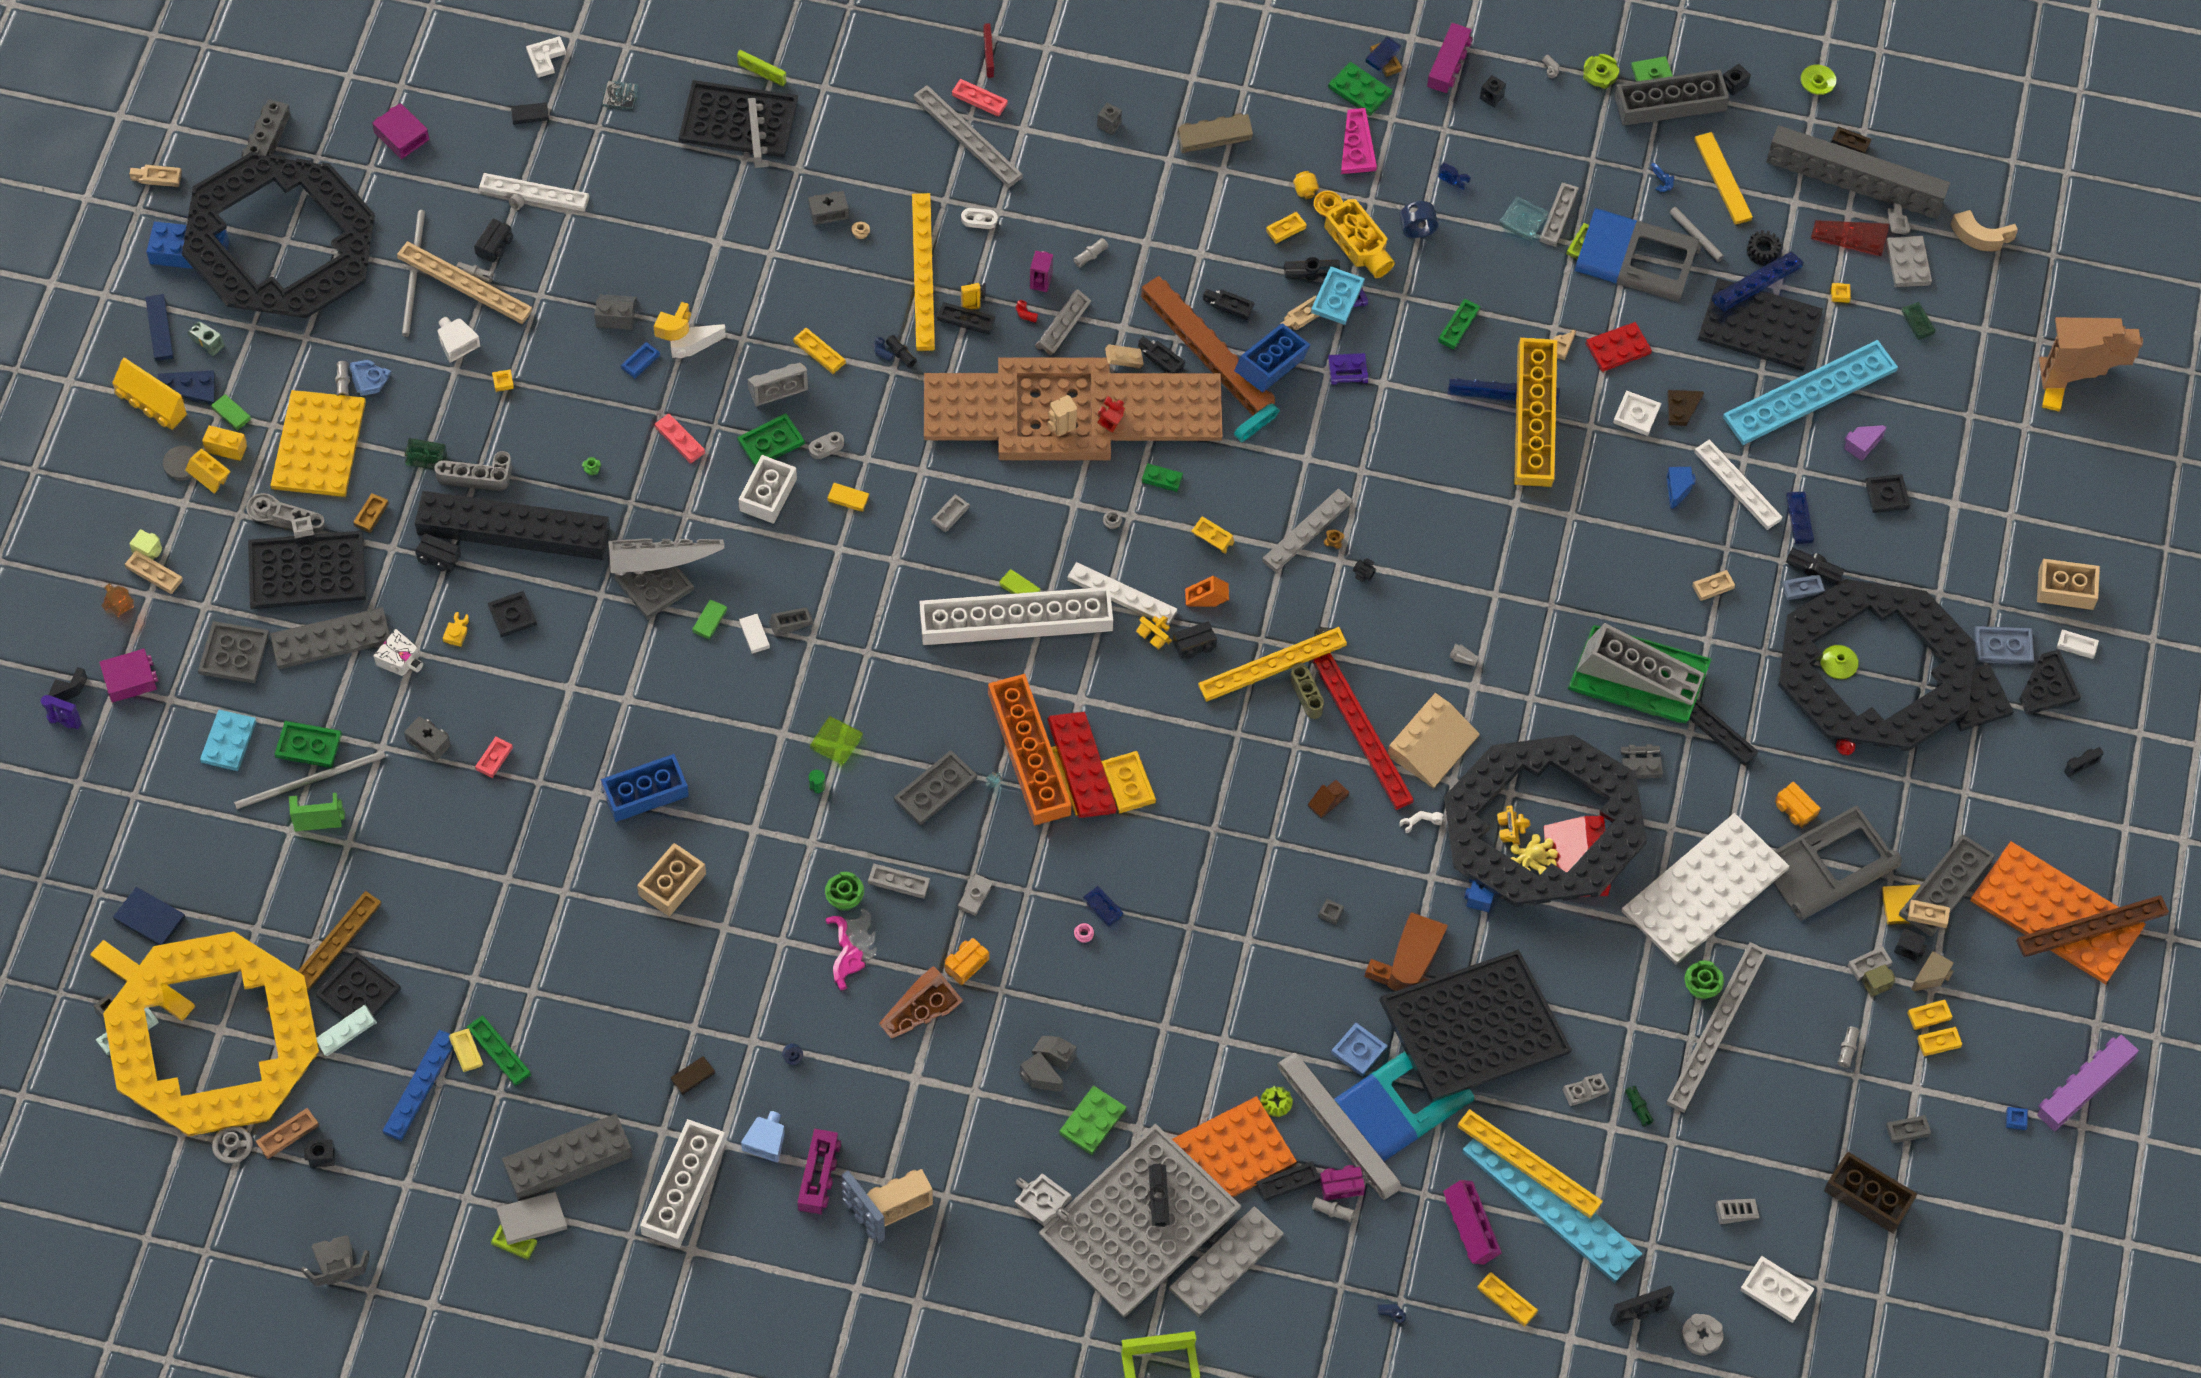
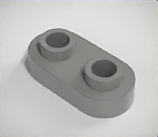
(827, 445)

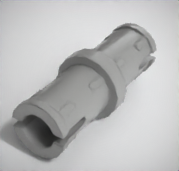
(1090, 252)
(476, 272)
(342, 378)
(1848, 1047)
(1333, 1209)

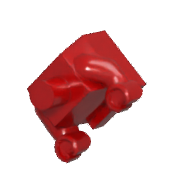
(1111, 417)

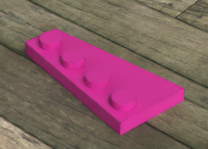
(1358, 147)

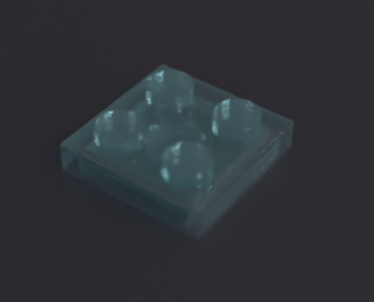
(1523, 218)

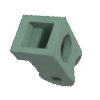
(206, 338)

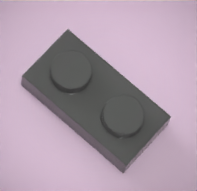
(1908, 1129)

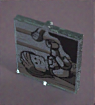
(620, 95)

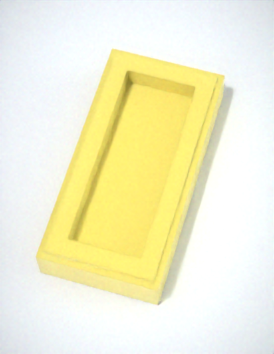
(466, 1050)

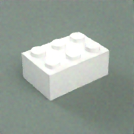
(767, 489)

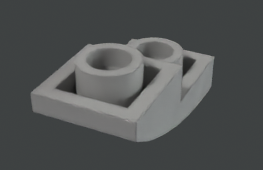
(1586, 1090)

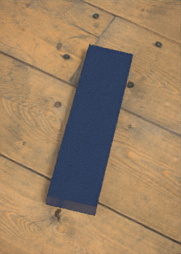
(159, 327)

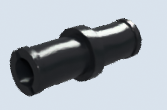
(901, 351)

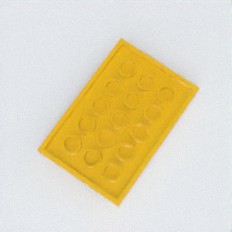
(318, 443)

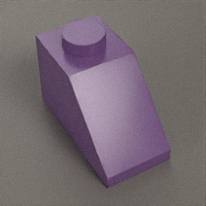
(1863, 440)

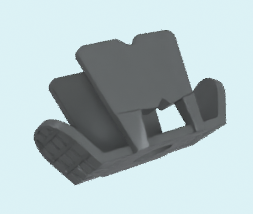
(336, 1262)

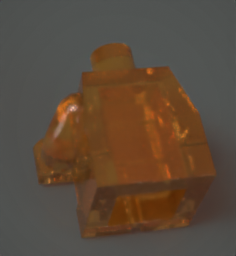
(117, 599)

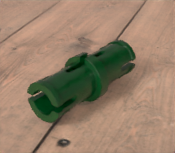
(1639, 1106)

